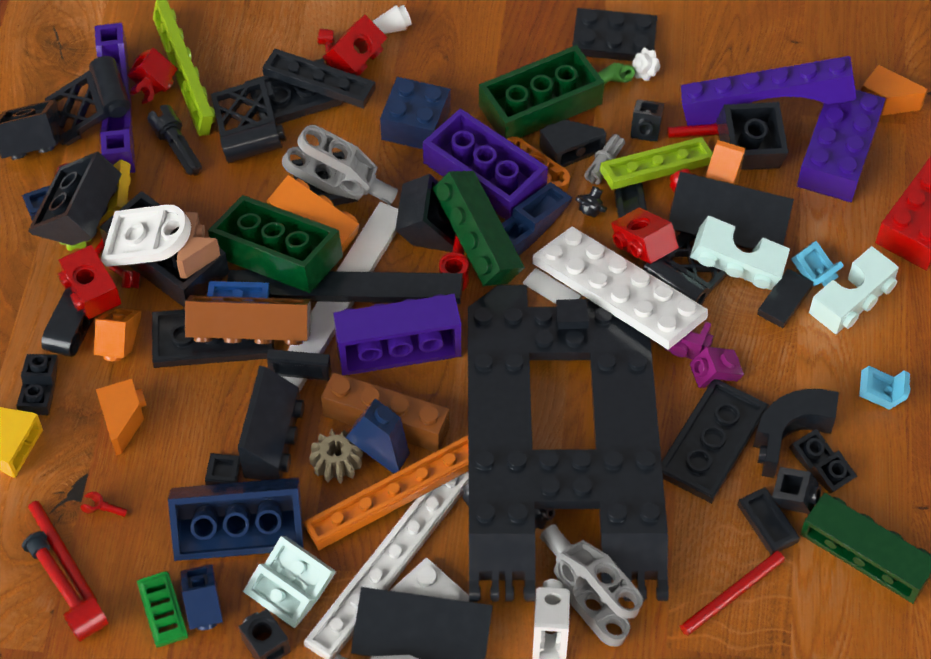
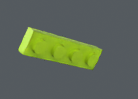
(656, 163)

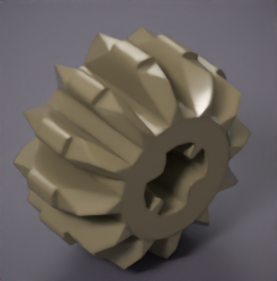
(325, 460)

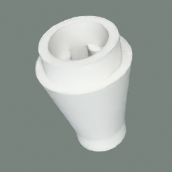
(393, 20)

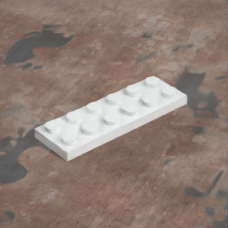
(620, 287)

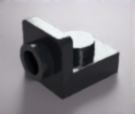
(647, 120)

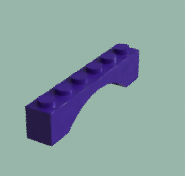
(823, 81)
(116, 132)

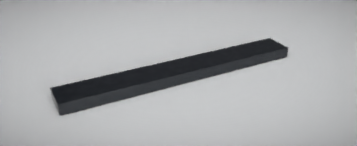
(363, 286)

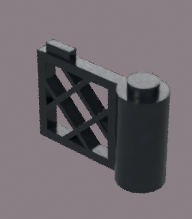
(104, 91)
(250, 136)
(685, 277)

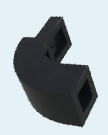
(791, 413)

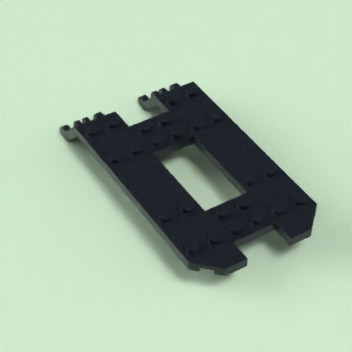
(512, 480)

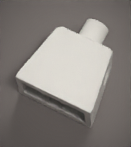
(551, 615)

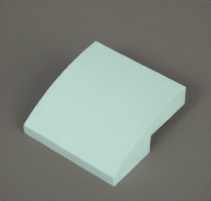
(289, 581)

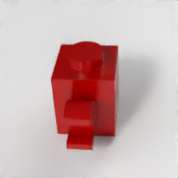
(151, 74)

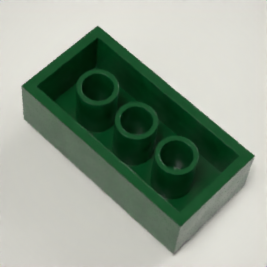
(541, 93)
(277, 243)

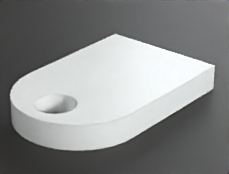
(145, 235)

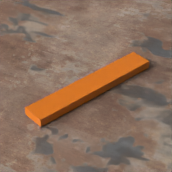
(388, 494)

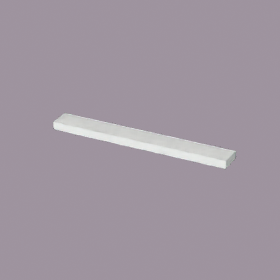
(361, 258)
(384, 565)

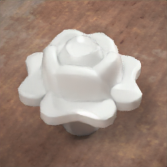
(646, 64)

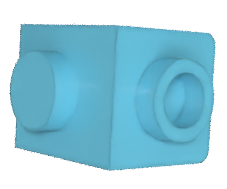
(816, 265)
(884, 388)

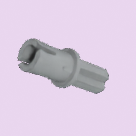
(609, 152)

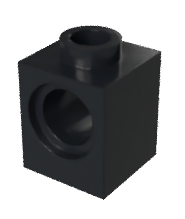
(272, 648)

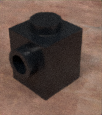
(796, 490)

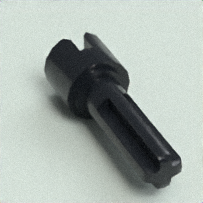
(169, 128)

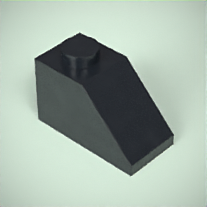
(571, 141)

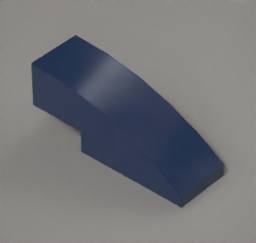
(535, 216)

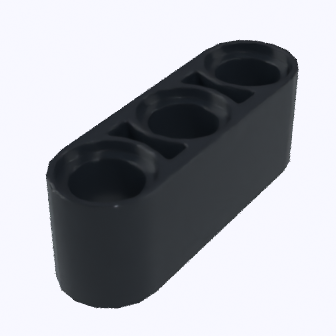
(65, 328)

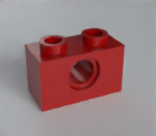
(365, 37)
(644, 235)
(100, 291)

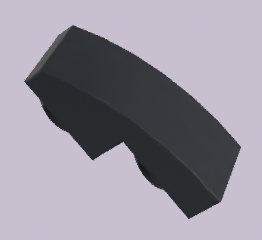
(38, 383)
(817, 457)

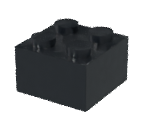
(758, 130)

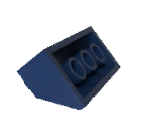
(234, 518)

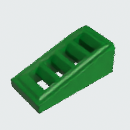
(155, 589)

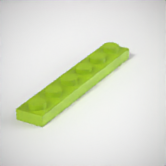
(186, 74)

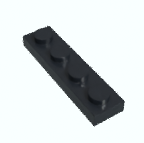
(319, 78)

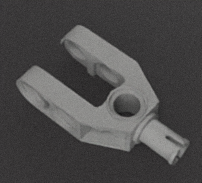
(346, 177)
(578, 571)

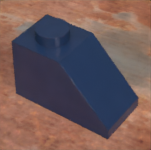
(381, 436)
(201, 597)

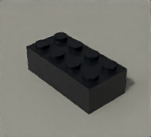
(165, 273)

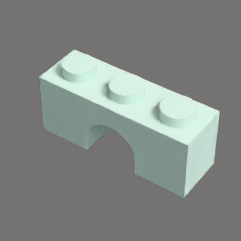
(717, 249)
(840, 306)

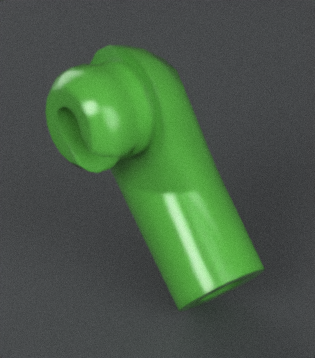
(617, 72)

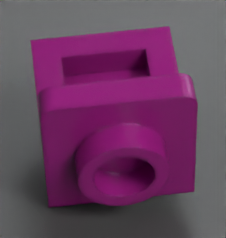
(693, 343)
(716, 364)

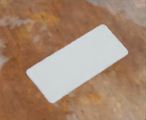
(549, 287)

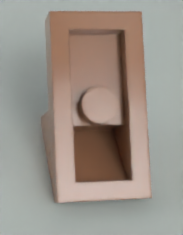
(197, 250)

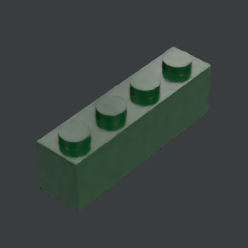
(478, 228)
(868, 547)

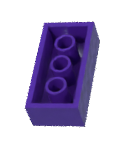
(841, 146)
(500, 166)
(398, 334)

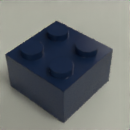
(414, 112)

